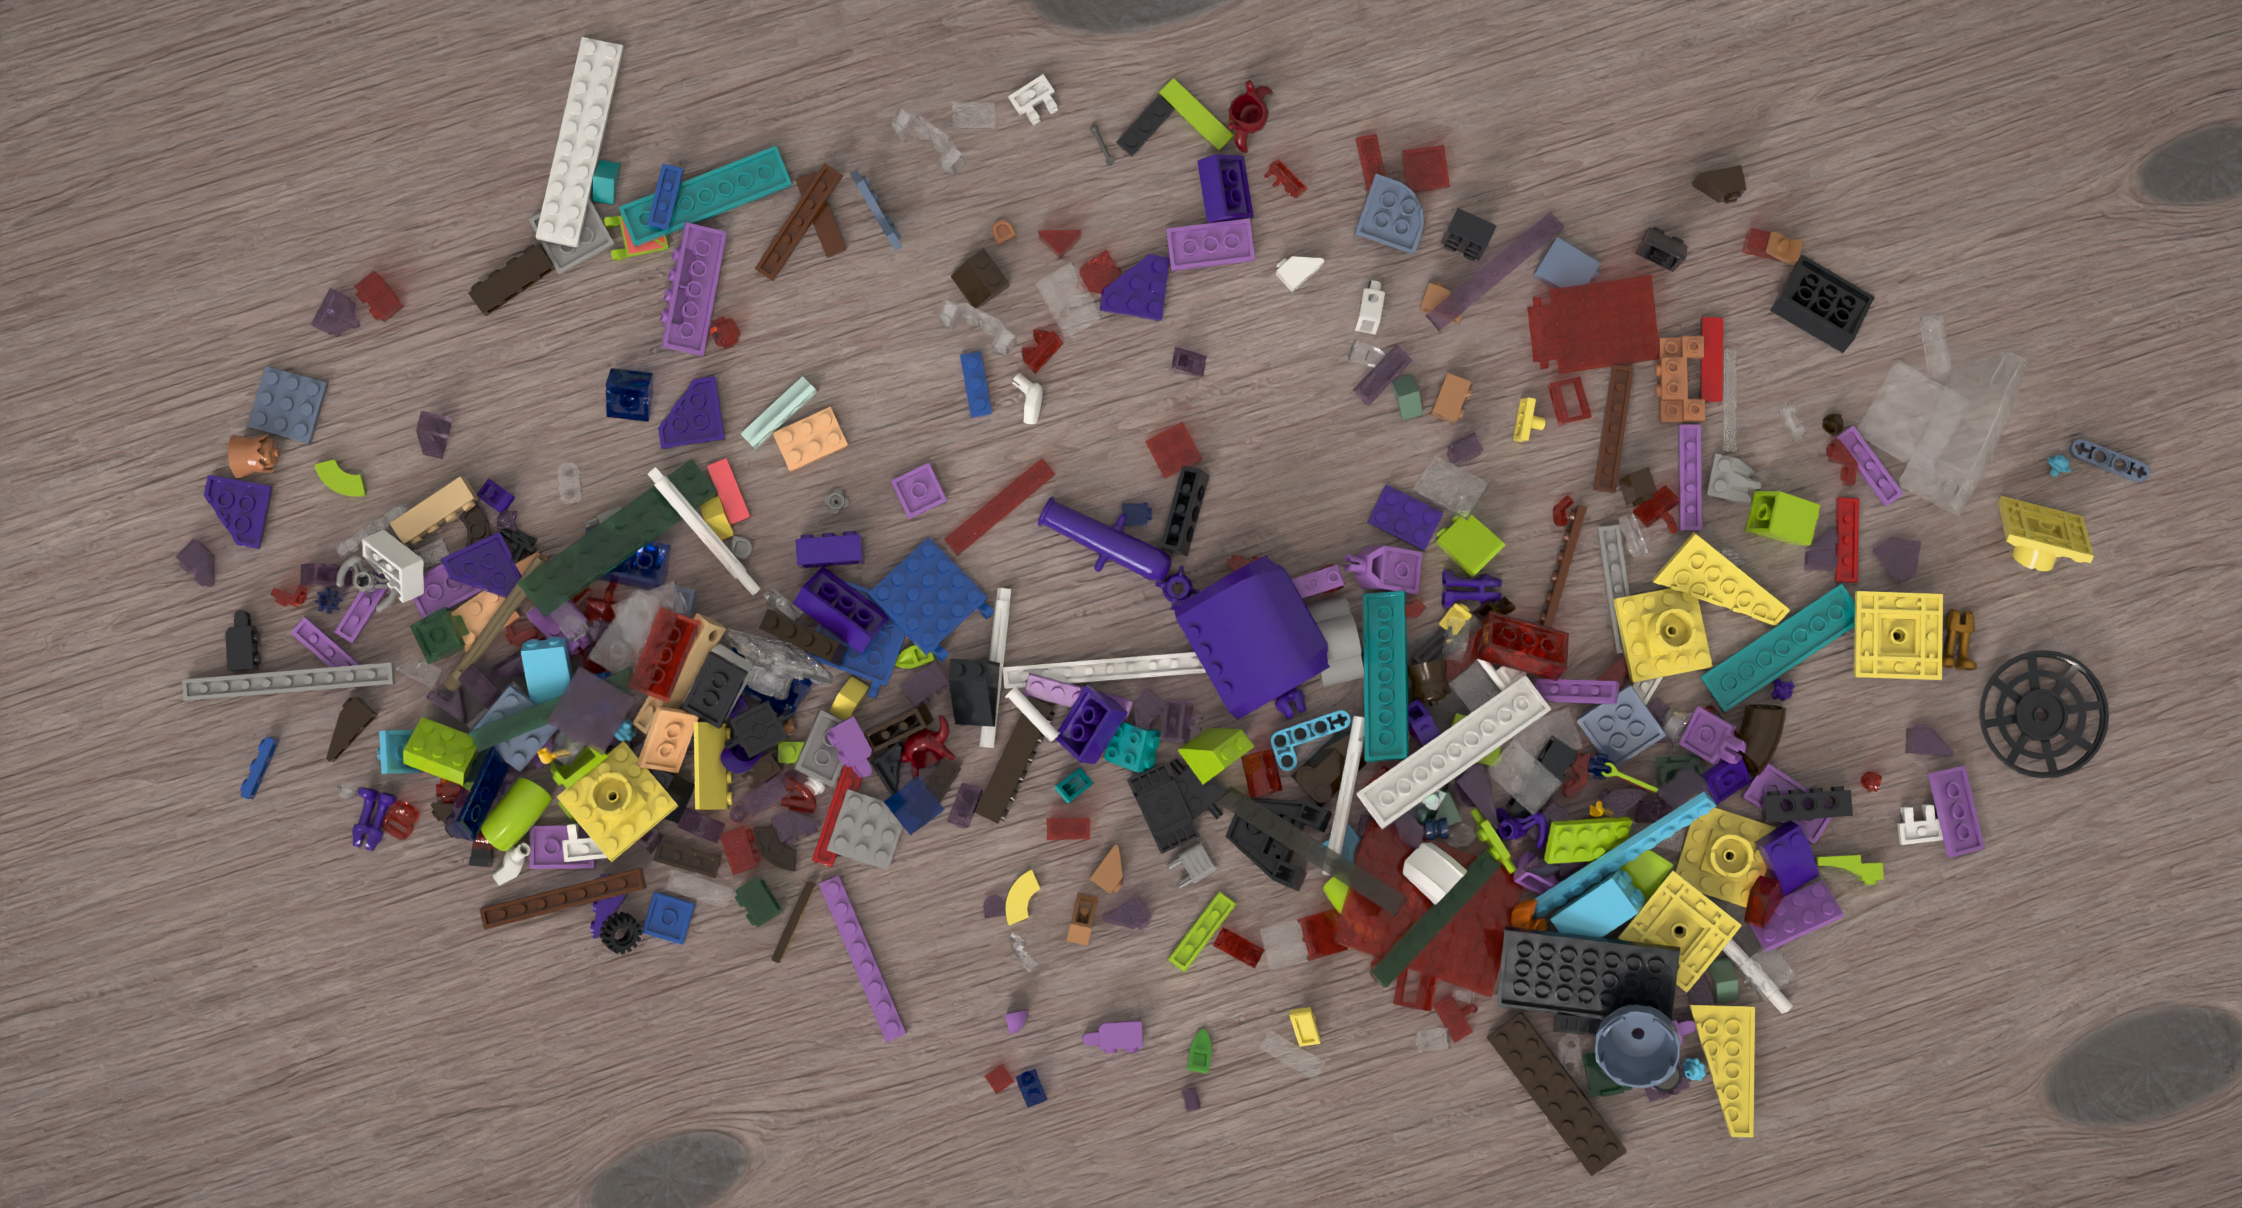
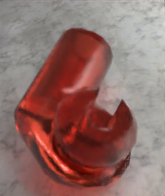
(1559, 511)

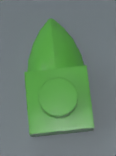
(1200, 1053)

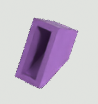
(1531, 881)

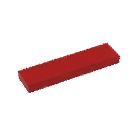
(1712, 364)
(1848, 529)

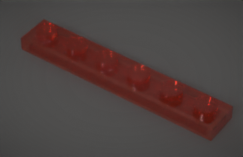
(999, 507)

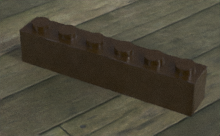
(1012, 765)

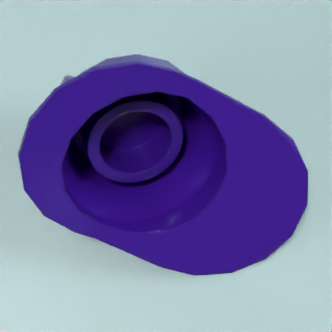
(737, 760)

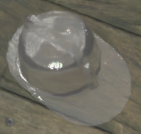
(1675, 726)

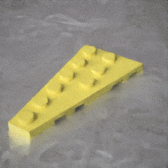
(1713, 578)
(1729, 1049)

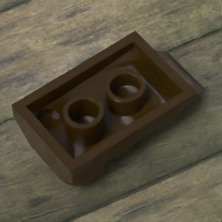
(1324, 770)

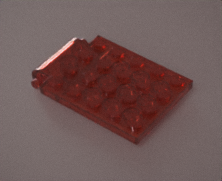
(1595, 325)

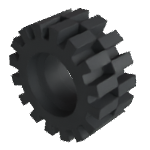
(627, 940)

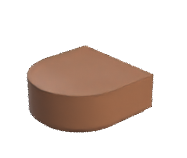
(1003, 232)

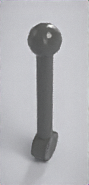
(1109, 160)

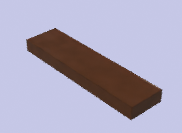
(824, 222)

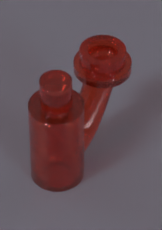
(799, 803)

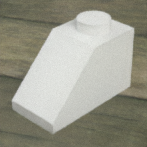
(1297, 270)

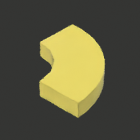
(1019, 897)

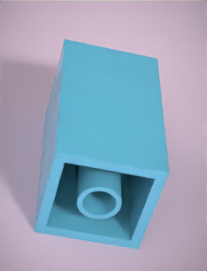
(1600, 907)

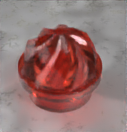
(1871, 781)

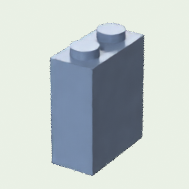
(1566, 266)

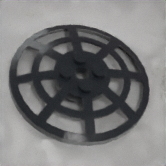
(2055, 710)

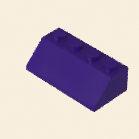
(841, 609)

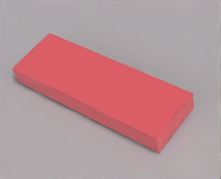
(728, 491)

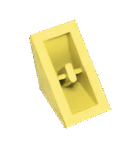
(716, 518)
(849, 698)

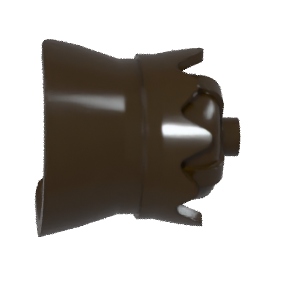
(1429, 681)

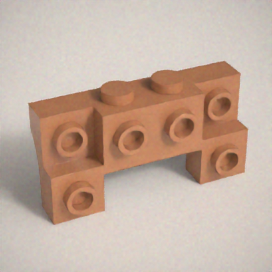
(1673, 381)

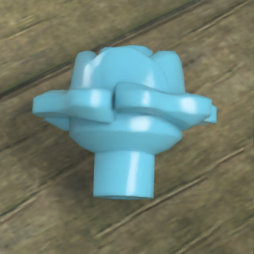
(2058, 464)
(625, 731)
(1694, 1069)

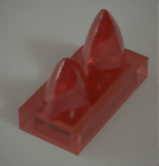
(1047, 344)

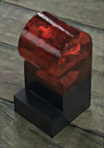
(481, 852)

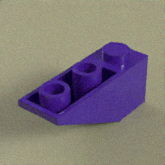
(1421, 724)
(603, 910)

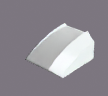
(1432, 871)

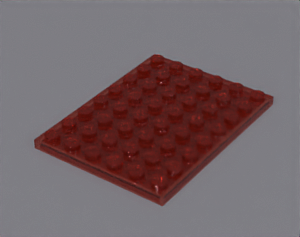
(1464, 950)

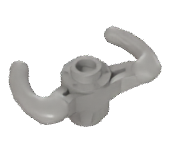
(365, 580)

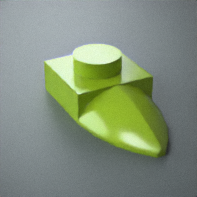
(914, 657)

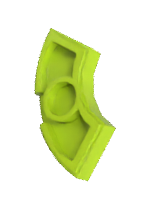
(340, 481)

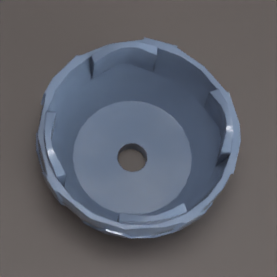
(1633, 1058)

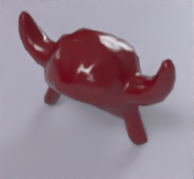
(1248, 113)
(926, 747)

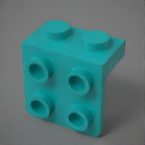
(1133, 747)

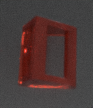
(1559, 404)
(1425, 992)

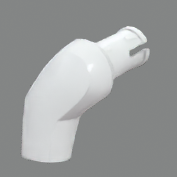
(1033, 398)
(511, 864)

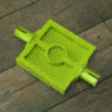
(1495, 846)

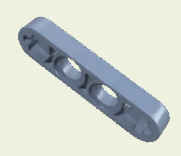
(2108, 463)

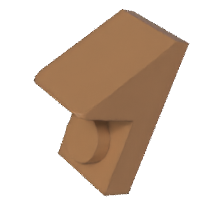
(1784, 248)

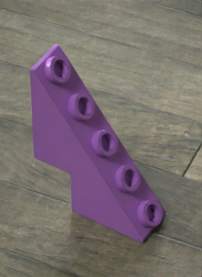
(1318, 582)

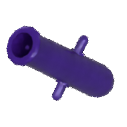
(1107, 541)

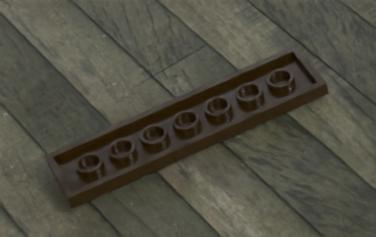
(1556, 1094)

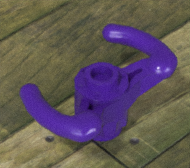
(1517, 827)

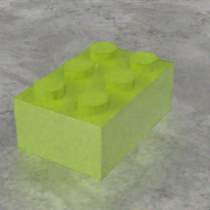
(440, 751)

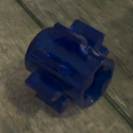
(333, 598)
(1597, 765)

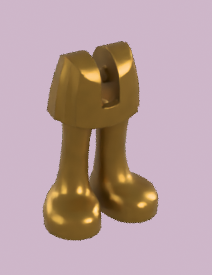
(1965, 629)

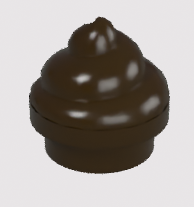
(1833, 423)

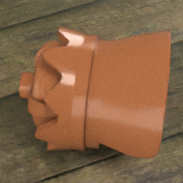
(252, 455)

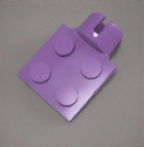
(549, 629)
(1712, 738)

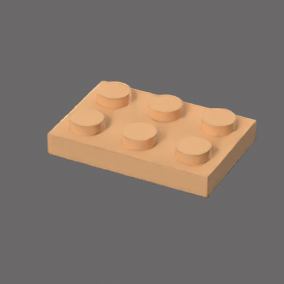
(810, 439)
(477, 614)
(667, 739)

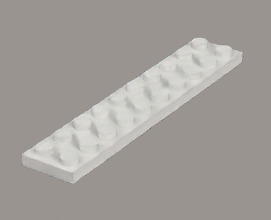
(579, 142)
(1453, 752)

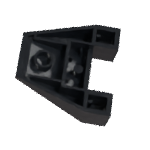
(1268, 853)

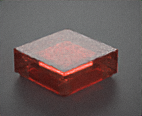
(999, 1078)

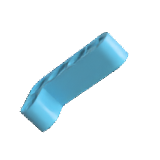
(1311, 734)

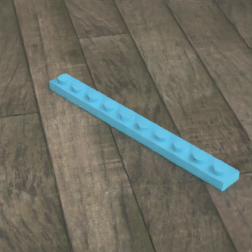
(1623, 854)

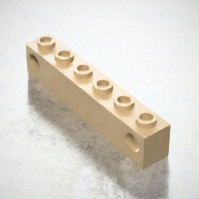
(705, 640)

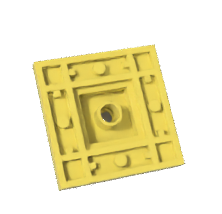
(2043, 534)
(1918, 631)
(1662, 634)
(622, 821)
(1704, 855)
(1703, 923)

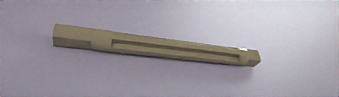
(492, 628)

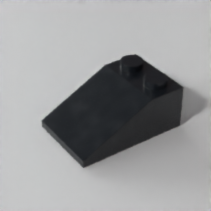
(1662, 249)
(974, 691)

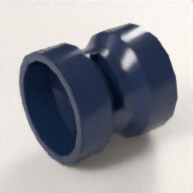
(1431, 828)

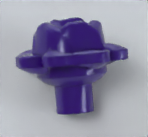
(1782, 690)

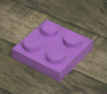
(919, 491)

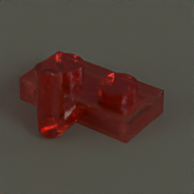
(1658, 508)
(601, 608)
(1454, 1017)

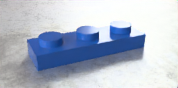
(665, 197)
(975, 384)
(258, 767)

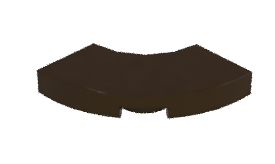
(476, 525)
(773, 850)

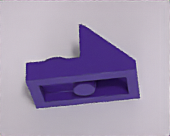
(495, 496)

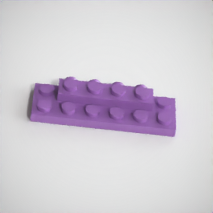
(692, 289)

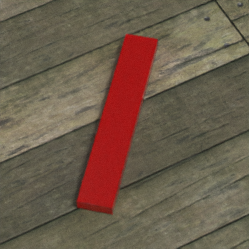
(847, 780)

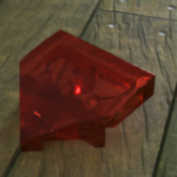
(1099, 272)

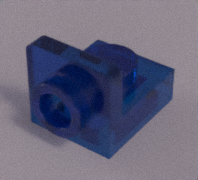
(1137, 513)

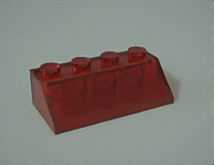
(1523, 646)
(663, 653)

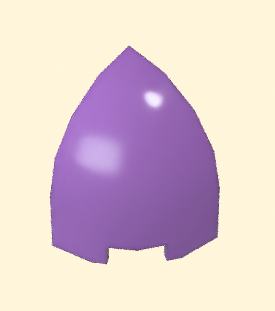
(1016, 1020)

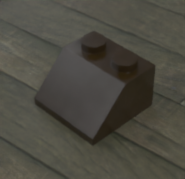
(1722, 184)
(980, 279)

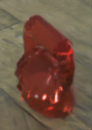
(404, 815)

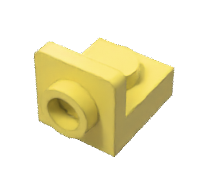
(1457, 611)

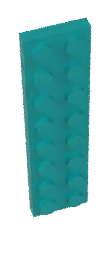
(711, 194)
(1781, 648)
(1385, 676)

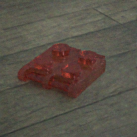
(1320, 934)

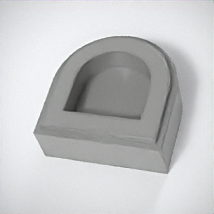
(741, 547)

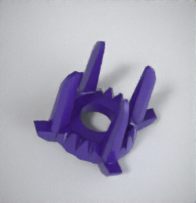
(1167, 588)

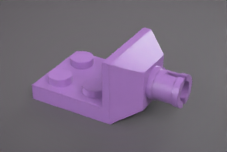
(1386, 568)

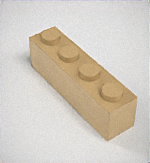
(434, 511)

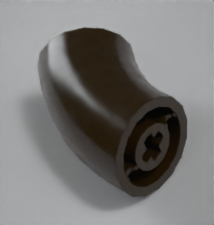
(1761, 733)

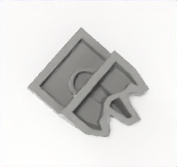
(1731, 479)

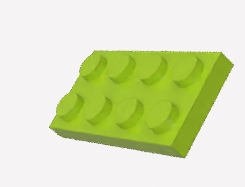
(1585, 839)

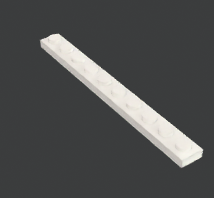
(1107, 669)

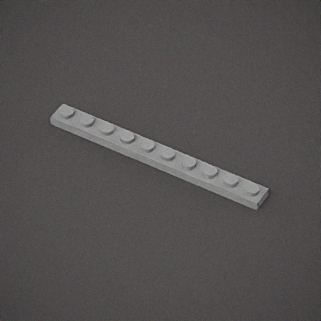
(288, 681)

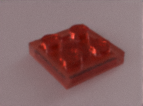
(1425, 168)
(1173, 450)

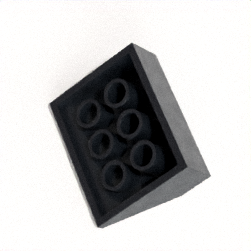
(1822, 304)

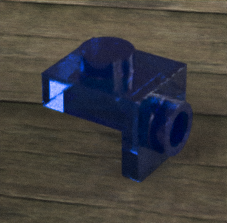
(1031, 1088)

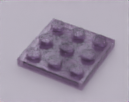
(591, 710)

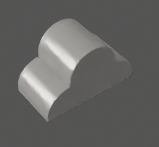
(1342, 638)

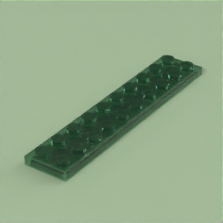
(613, 541)

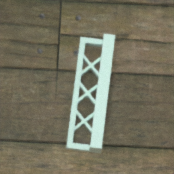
(779, 412)

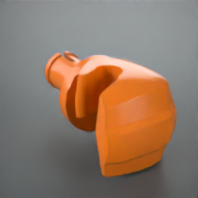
(1523, 914)

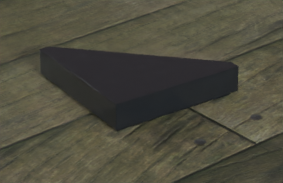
(888, 767)

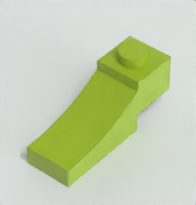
(1852, 863)

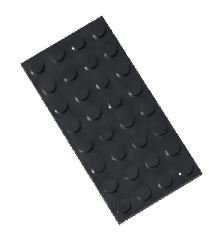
(1584, 973)

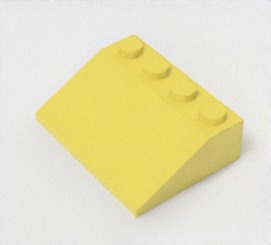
(711, 776)

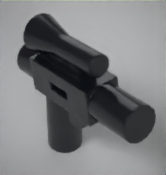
(520, 543)

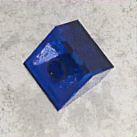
(629, 394)
(914, 805)

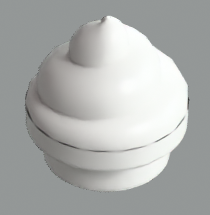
(814, 785)

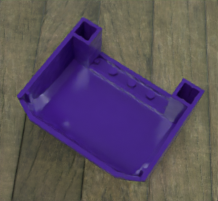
(1253, 636)

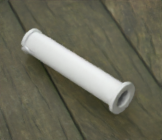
(1032, 714)

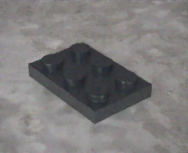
(715, 689)

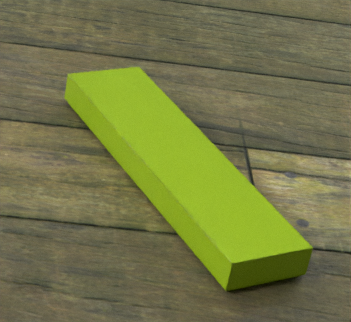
(1196, 114)
(1202, 931)

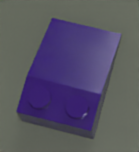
(1788, 856)

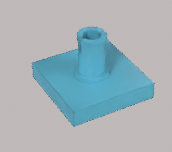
(391, 751)

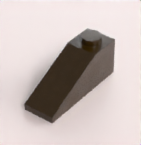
(349, 726)

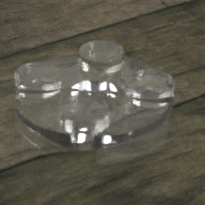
(783, 604)

